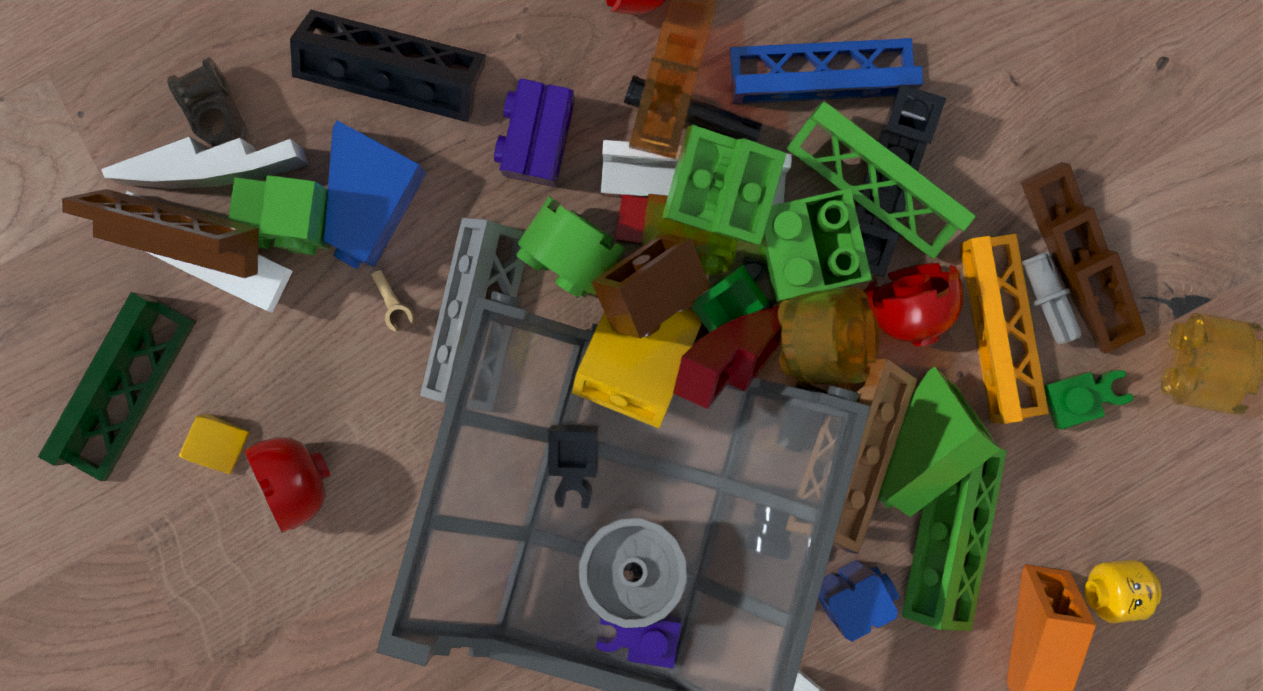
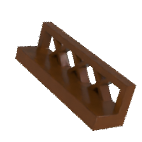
(169, 231)

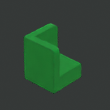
(729, 299)

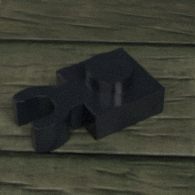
(574, 457)

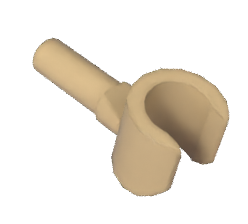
(391, 301)

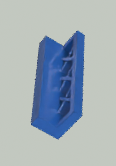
(822, 82)

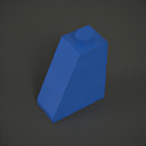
(366, 195)

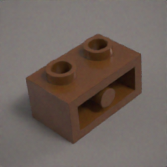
(651, 285)

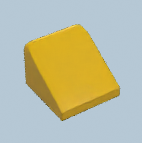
(214, 443)

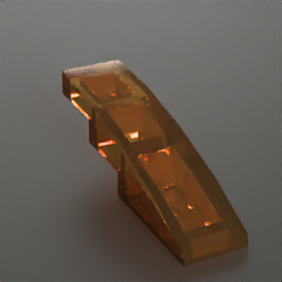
(672, 77)

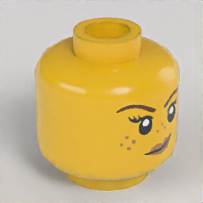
(1123, 591)

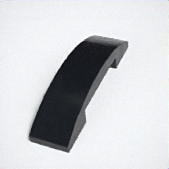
(906, 134)

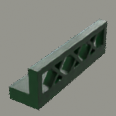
(103, 378)

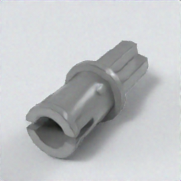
(1052, 297)

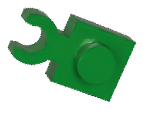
(1080, 398)

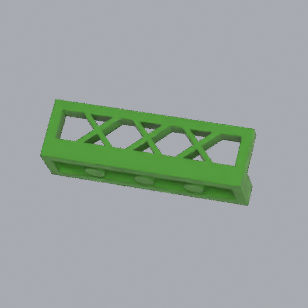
(891, 167)
(941, 546)

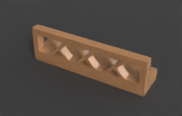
(888, 394)

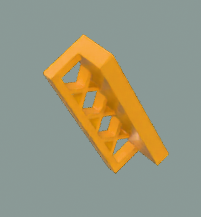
(992, 329)

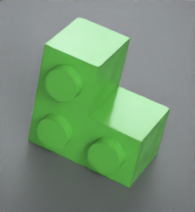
(284, 210)

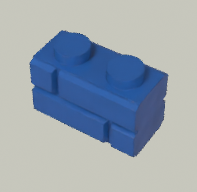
(858, 599)

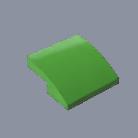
(724, 185)

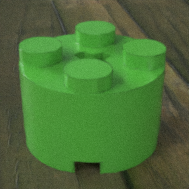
(568, 247)

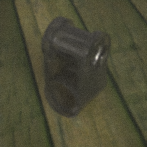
(206, 99)

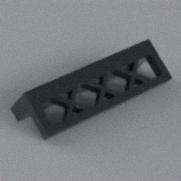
(382, 69)

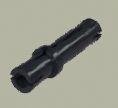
(704, 115)

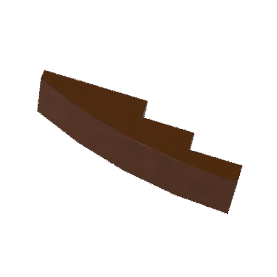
(1083, 258)

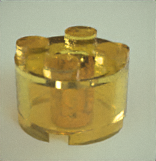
(828, 336)
(1214, 363)

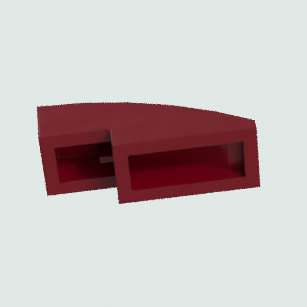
(728, 356)

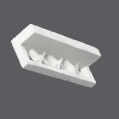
(641, 172)

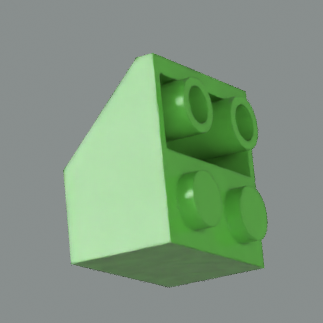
(813, 246)

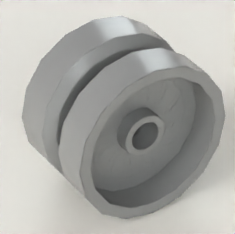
(633, 600)

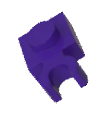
(646, 645)

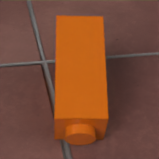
(1049, 632)

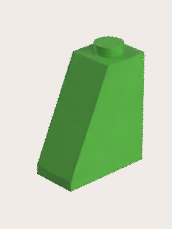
(935, 445)

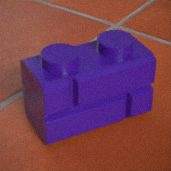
(535, 132)

